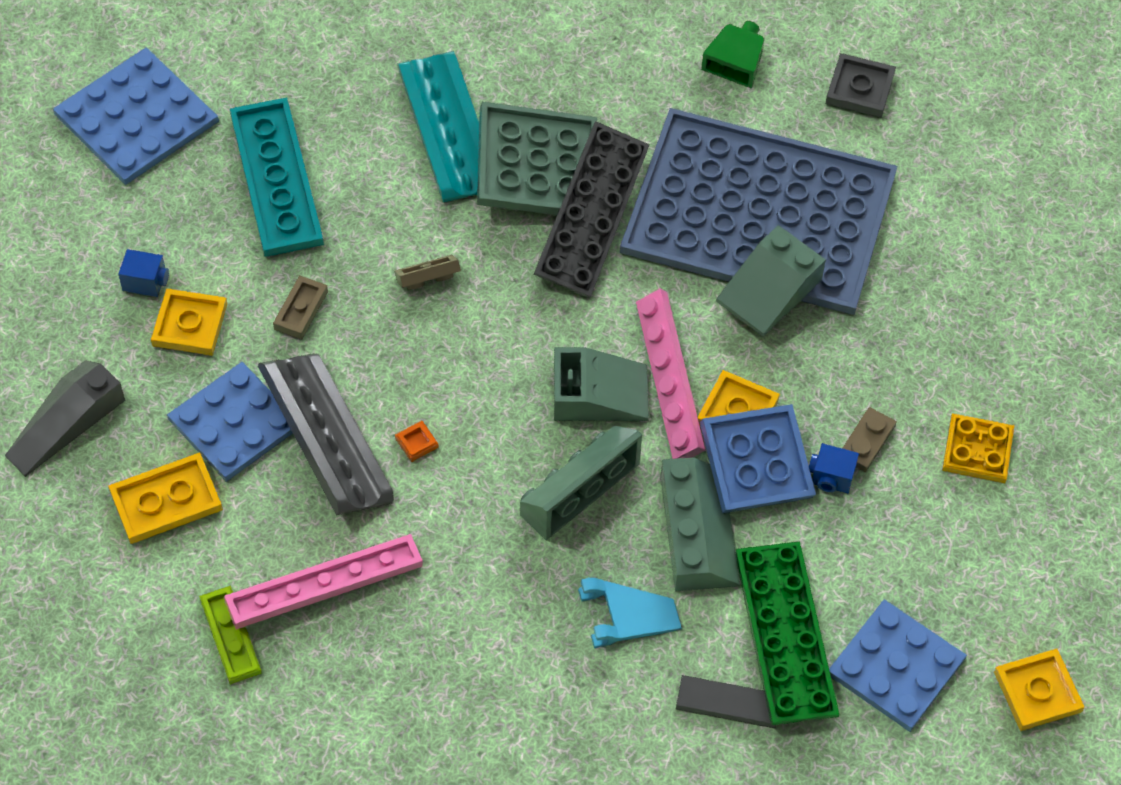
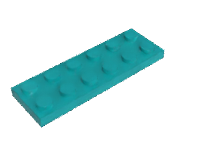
(276, 177)

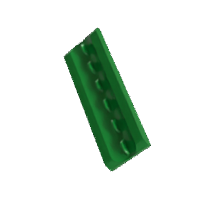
(786, 633)

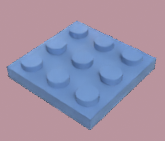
(232, 421)
(757, 458)
(897, 665)

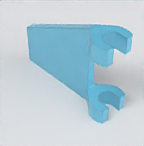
(631, 611)

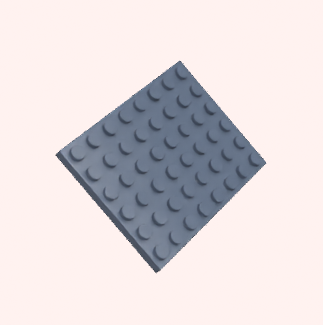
(727, 186)

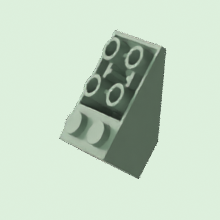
(598, 386)

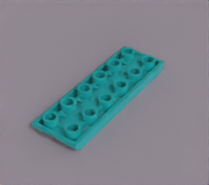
(444, 122)

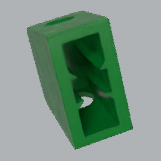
(735, 54)

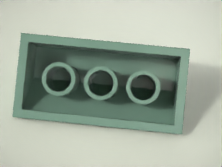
(581, 480)
(696, 528)

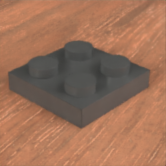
(860, 85)

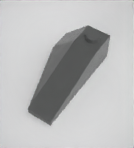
(67, 412)

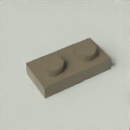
(439, 269)
(300, 307)
(869, 437)

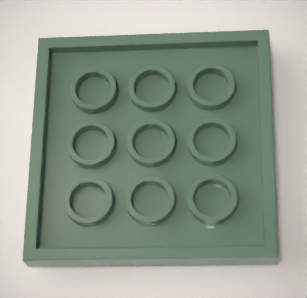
(528, 156)

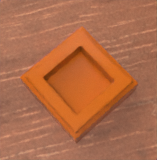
(416, 441)

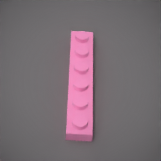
(670, 375)
(323, 581)

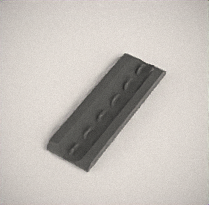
(591, 209)
(327, 433)

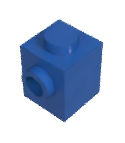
(143, 273)
(833, 468)

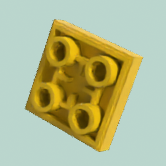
(978, 448)

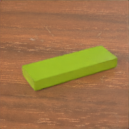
(232, 644)

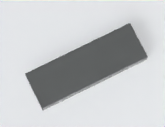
(723, 701)

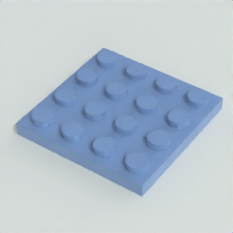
(135, 115)

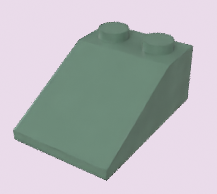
(772, 281)

